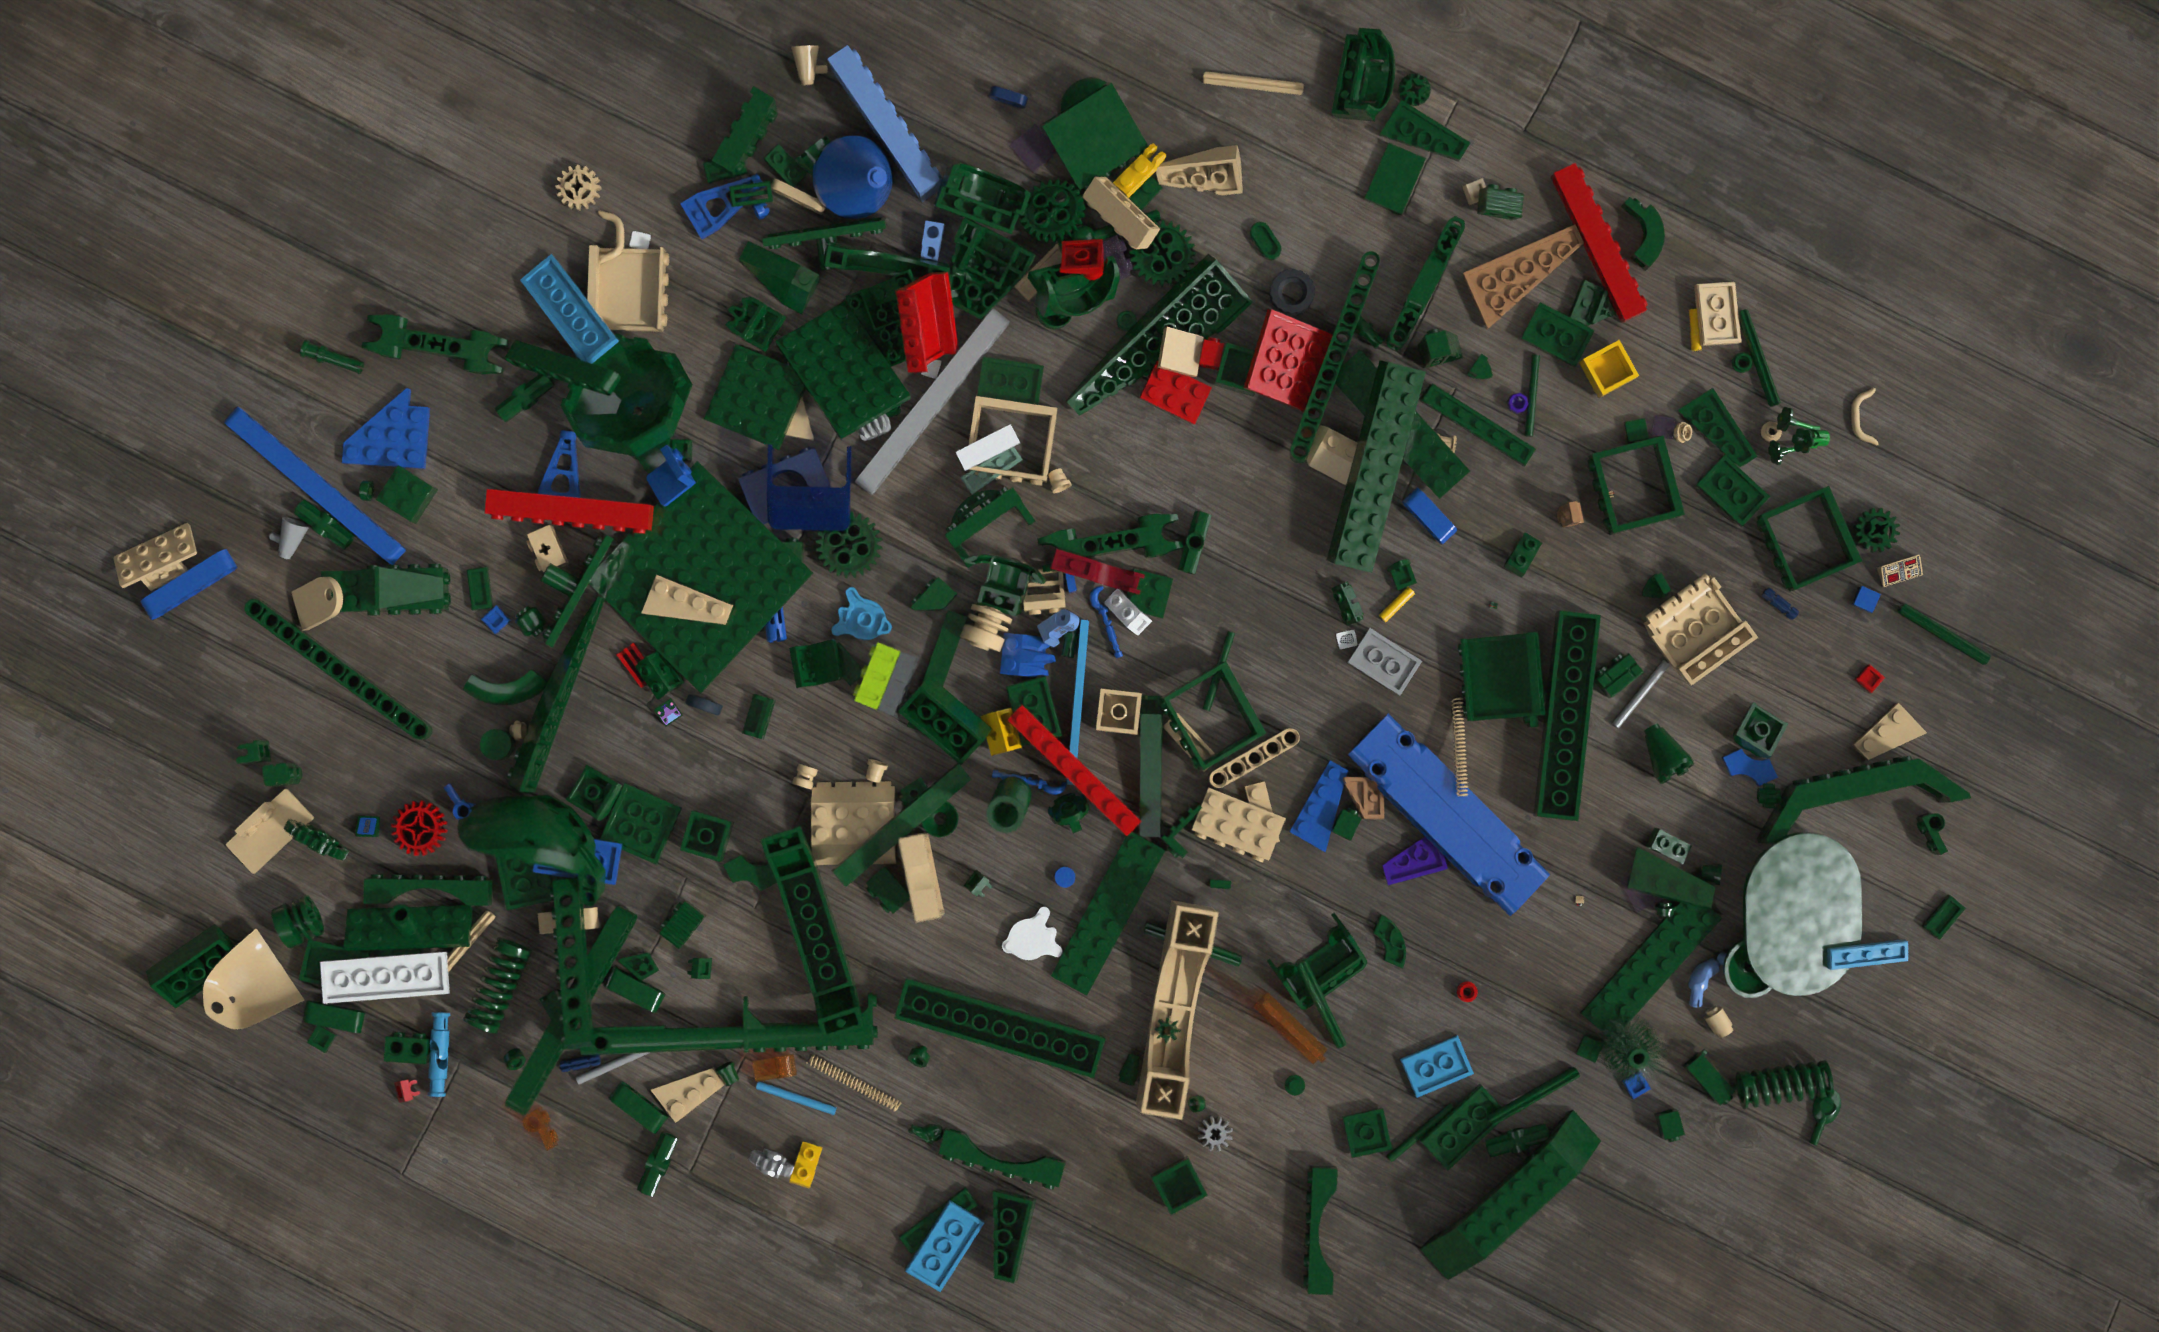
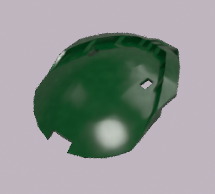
(554, 828)

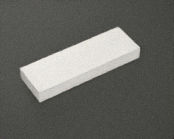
(987, 447)

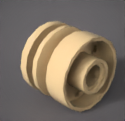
(984, 631)

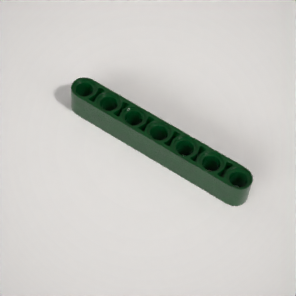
(562, 367)

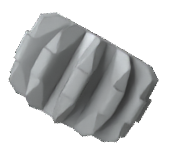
(875, 428)
(1207, 1133)

